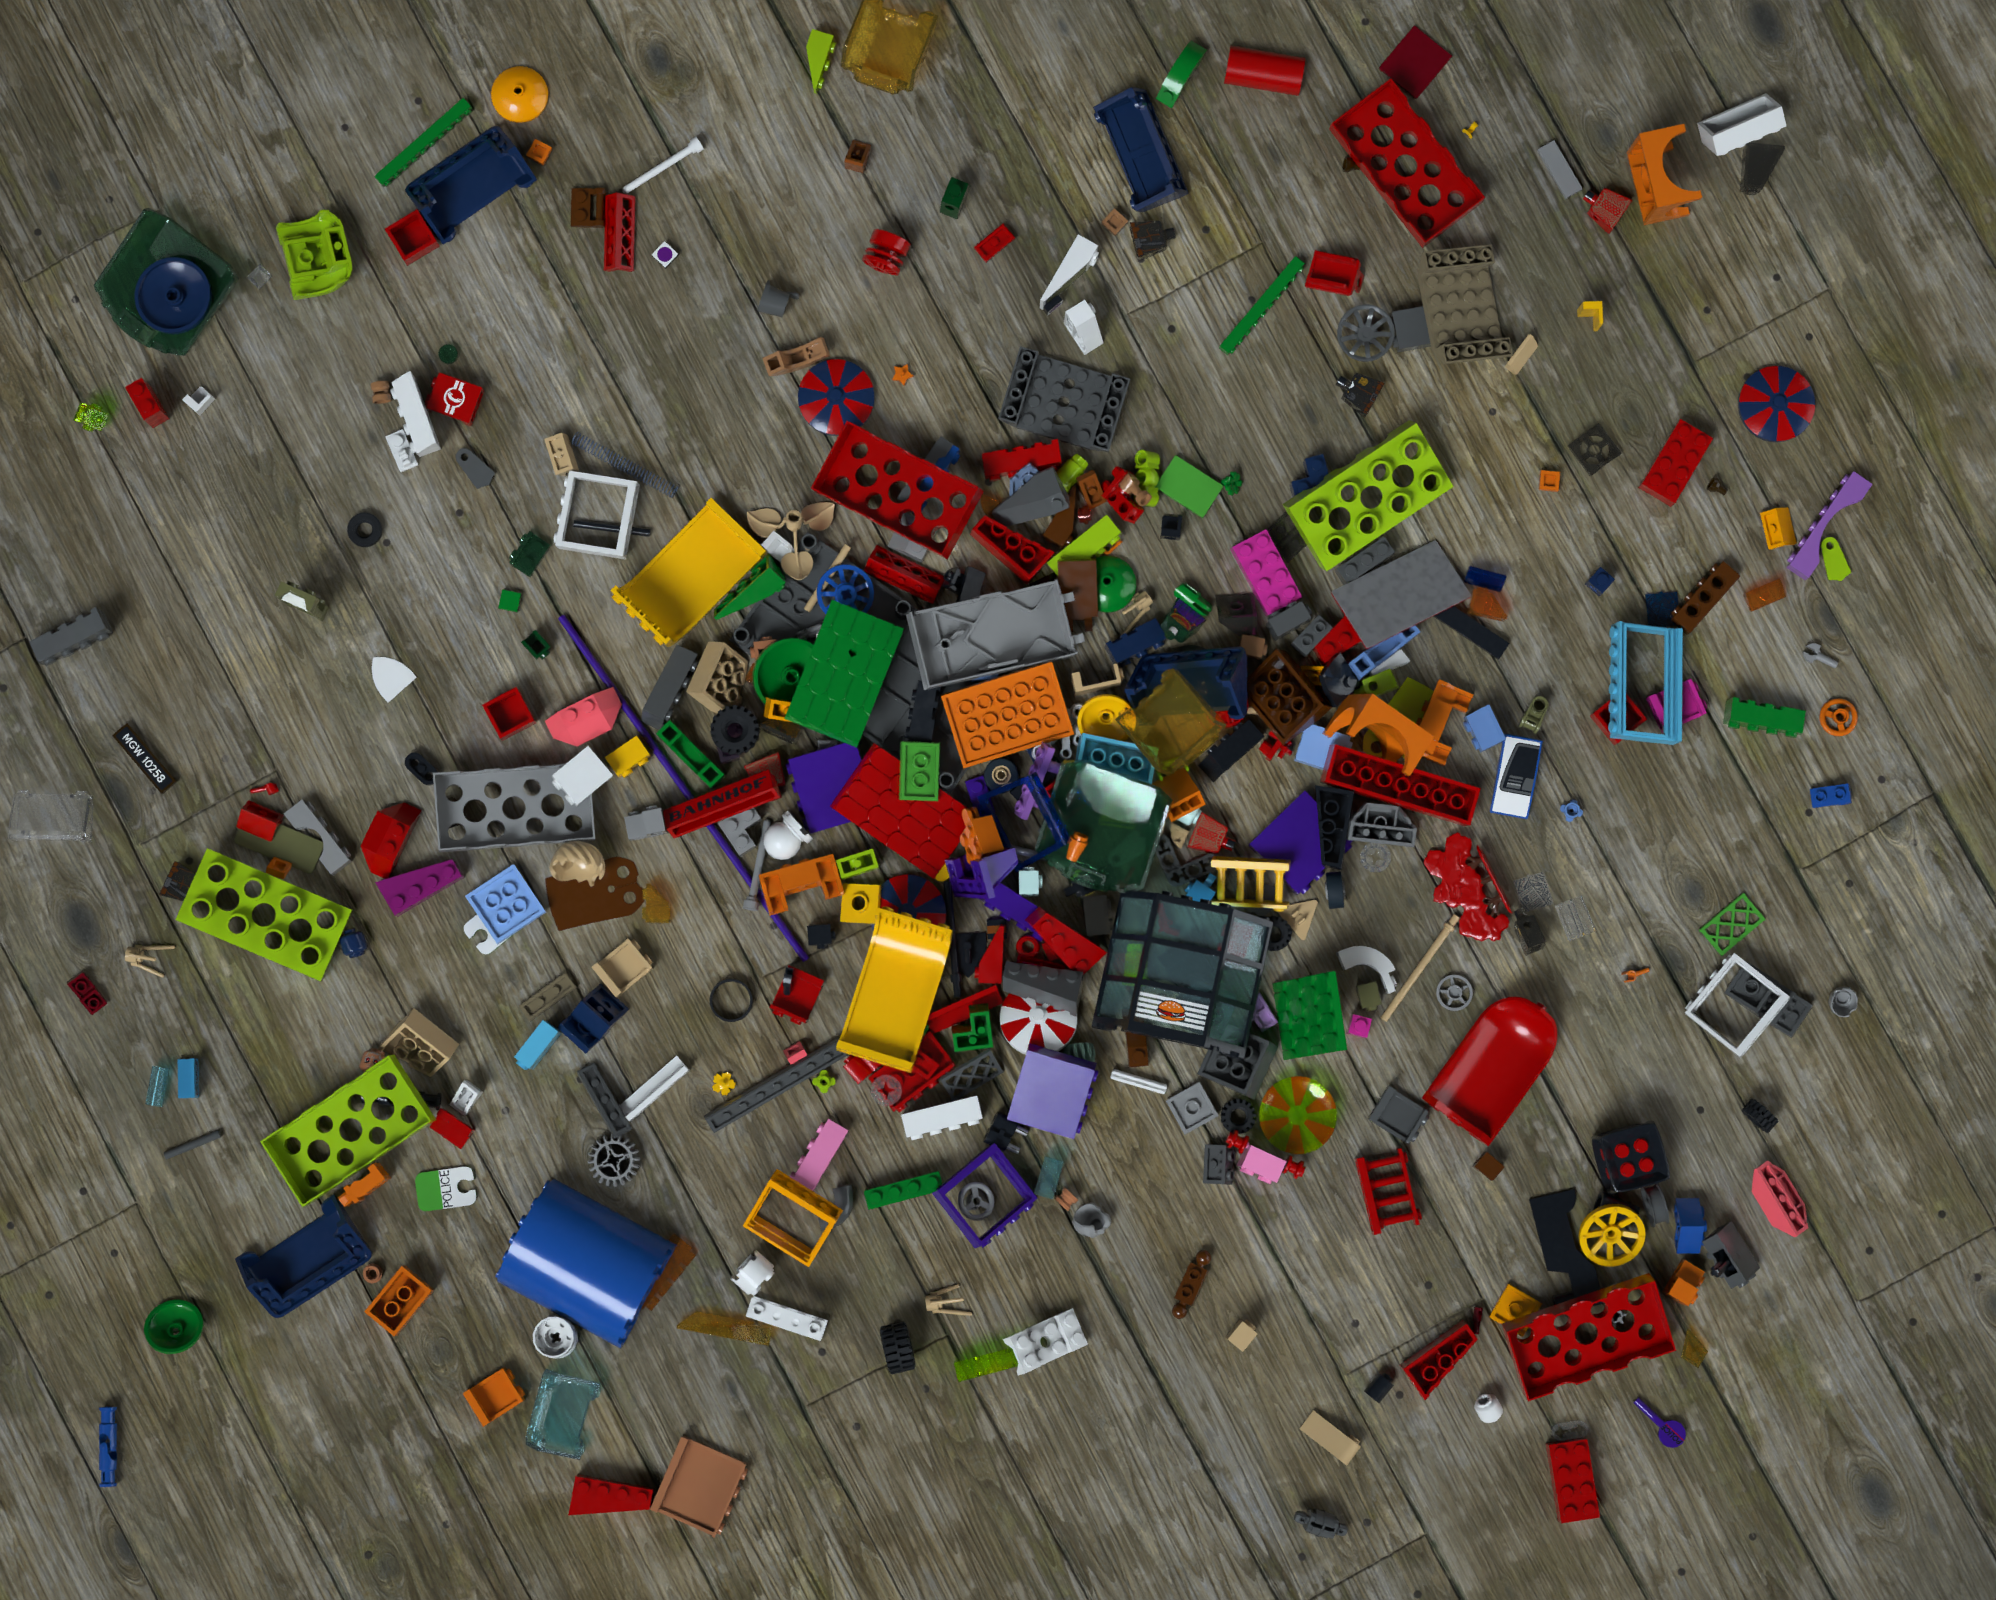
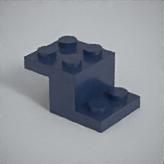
(593, 1018)

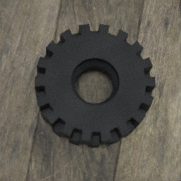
(720, 726)

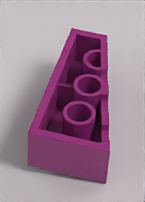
(417, 886)

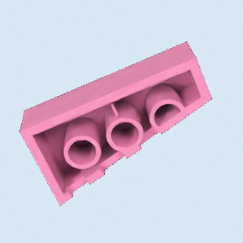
(820, 1154)

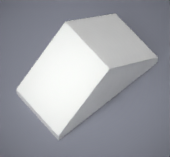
(465, 1097)

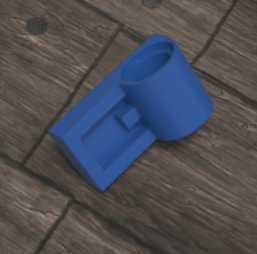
(1831, 796)

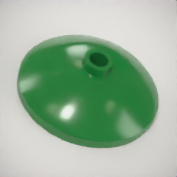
(1122, 585)
(170, 1318)

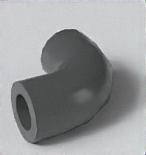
(843, 1199)

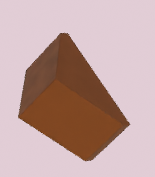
(857, 156)

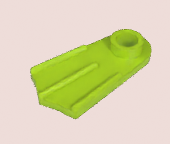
(1834, 560)

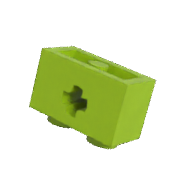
(857, 864)

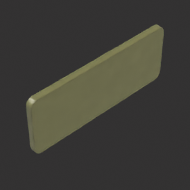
(286, 845)

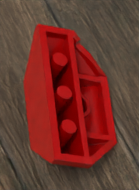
(388, 837)

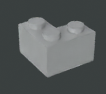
(645, 825)
(736, 827)

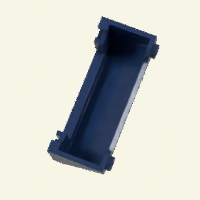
(468, 181)
(1214, 673)
(305, 1261)

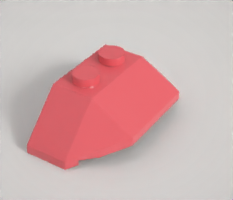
(585, 718)
(1779, 1199)

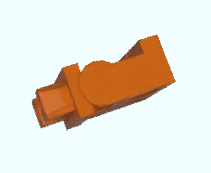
(358, 1189)

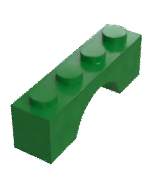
(690, 754)
(902, 1190)

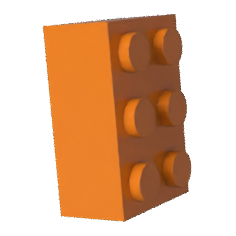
(399, 1300)

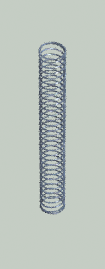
(675, 490)

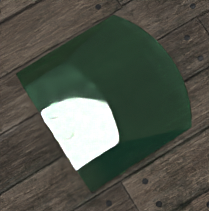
(149, 241)
(1121, 823)

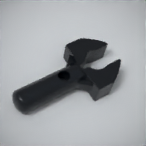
(787, 980)

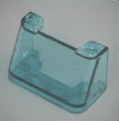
(560, 1414)

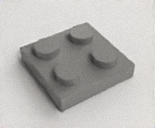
(1192, 1108)

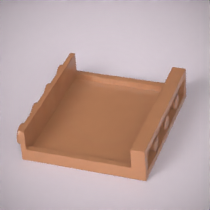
(699, 1486)

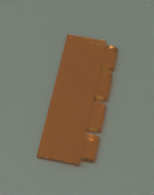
(672, 1270)

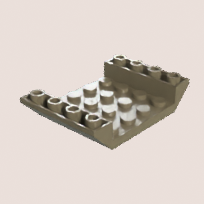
(1461, 305)

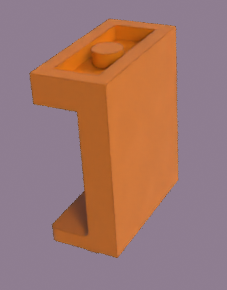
(494, 1396)

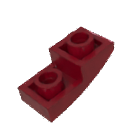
(87, 992)

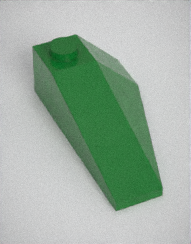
(762, 583)

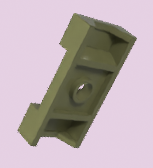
(301, 600)

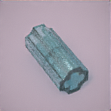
(157, 1086)

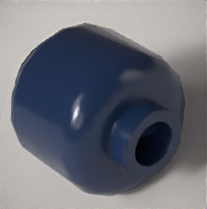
(353, 943)

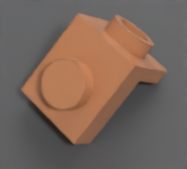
(760, 645)

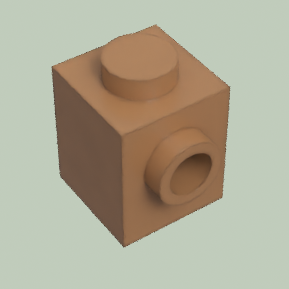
(1253, 646)

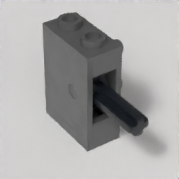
(1730, 1256)

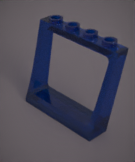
(1045, 806)

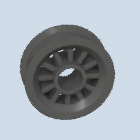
(1655, 1204)

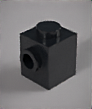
(821, 936)

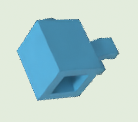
(1201, 890)

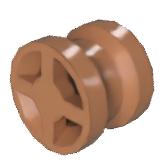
(1066, 1199)

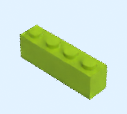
(1090, 543)

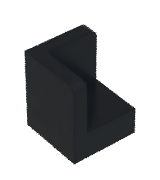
(1171, 527)

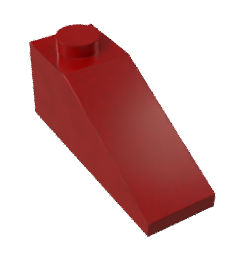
(991, 962)

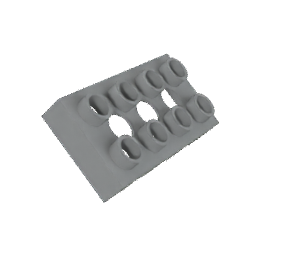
(515, 832)

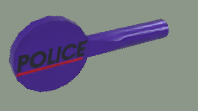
(1670, 1432)

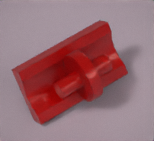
(1269, 750)

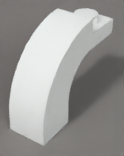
(1371, 957)

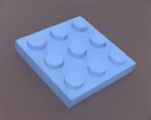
(505, 904)

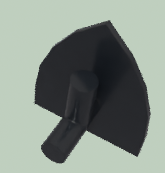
(970, 950)

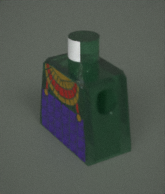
(1181, 622)

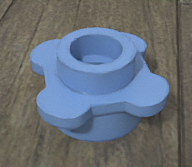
(1571, 815)

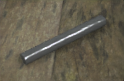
(191, 1145)

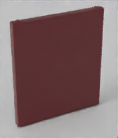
(1415, 62)

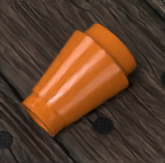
(1076, 846)

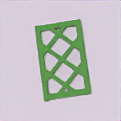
(1732, 940)

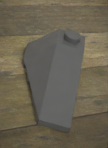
(1036, 499)

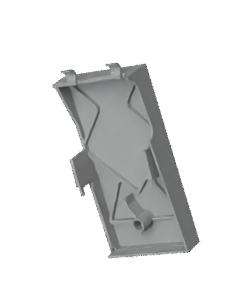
(992, 634)

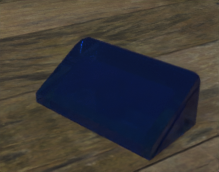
(1484, 579)

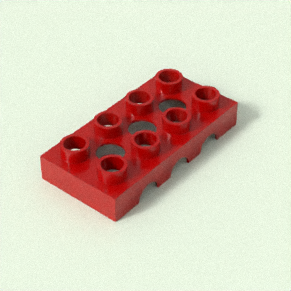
(1426, 151)
(843, 464)
(1591, 1356)

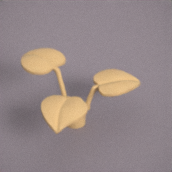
(767, 520)

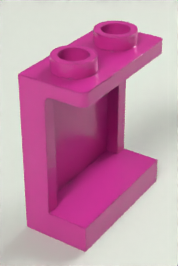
(1691, 704)

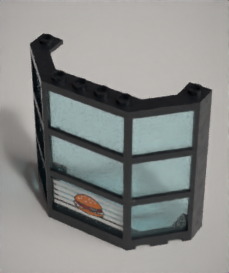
(1183, 971)

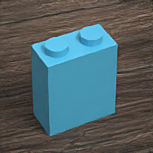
(537, 1045)

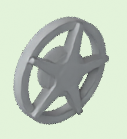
(1454, 992)

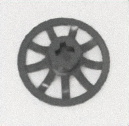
(1365, 333)

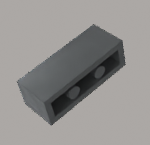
(1365, 561)

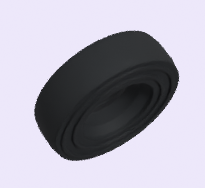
(353, 525)

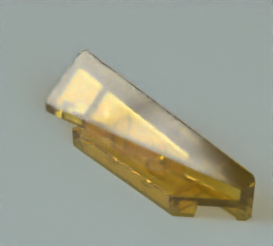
(727, 1328)

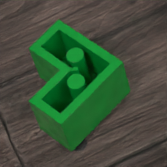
(974, 1035)

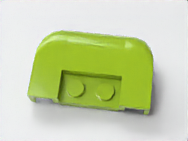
(315, 255)

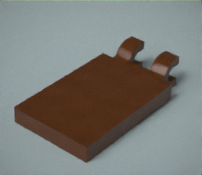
(1081, 579)

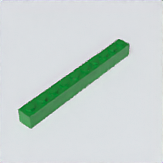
(423, 142)
(1258, 310)

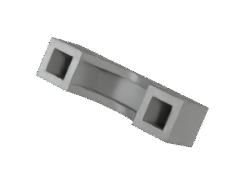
(333, 856)

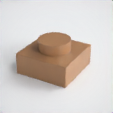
(1114, 222)

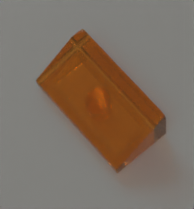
(1764, 595)

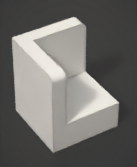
(199, 400)
(777, 546)

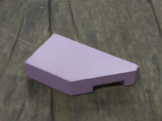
(1263, 1015)

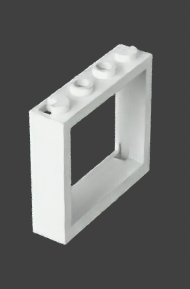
(626, 522)
(1716, 978)

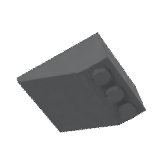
(1237, 1074)

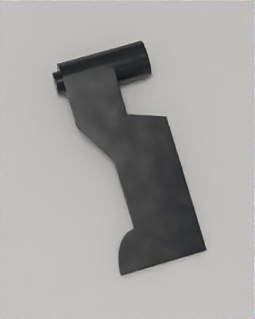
(1559, 1246)

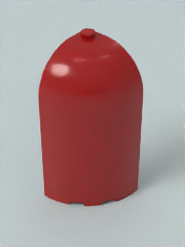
(1494, 1066)

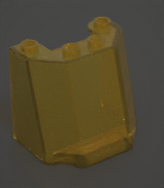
(887, 46)
(1172, 724)

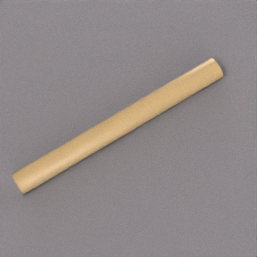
(838, 560)

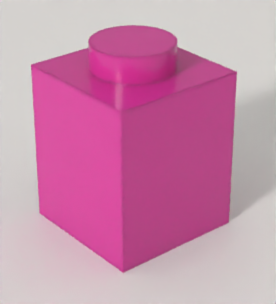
(1359, 1026)

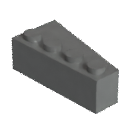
(1045, 985)

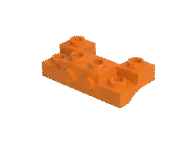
(1436, 715)
(798, 878)

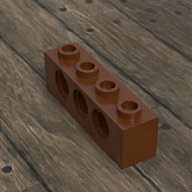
(1727, 578)

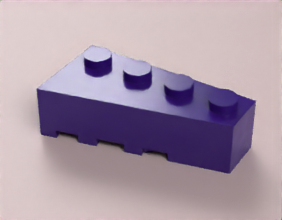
(1012, 907)

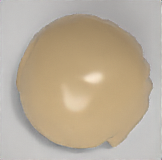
(577, 861)

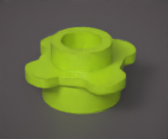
(824, 1076)

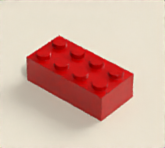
(1675, 463)
(1572, 1480)

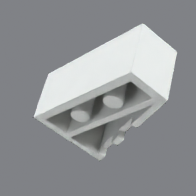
(1083, 326)

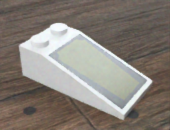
(1076, 262)

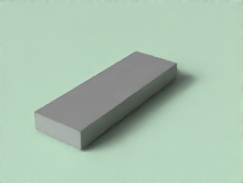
(1559, 169)

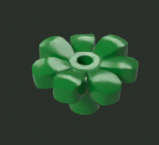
(1232, 483)

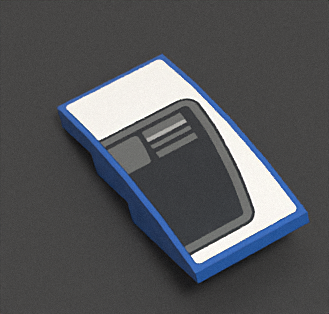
(1516, 776)

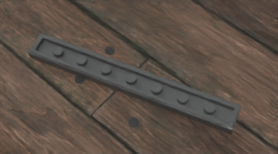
(774, 1086)

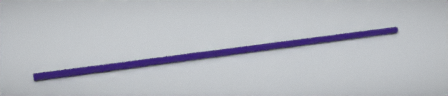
(679, 782)

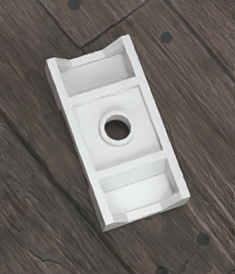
(1062, 1337)

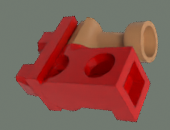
(1119, 492)

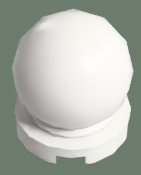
(784, 838)

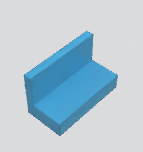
(188, 1078)

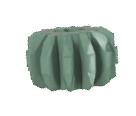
(1081, 1050)

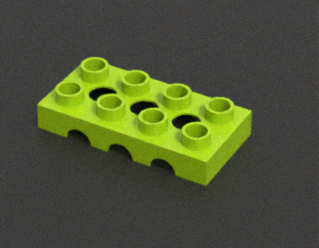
(1360, 475)
(272, 893)
(338, 1107)

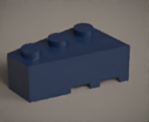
(1136, 643)

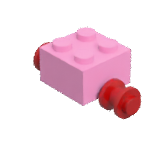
(1262, 1163)

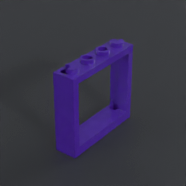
(1011, 1174)

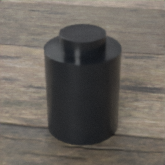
(1379, 1387)

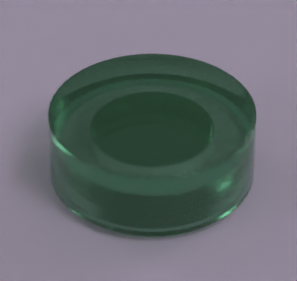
(448, 354)

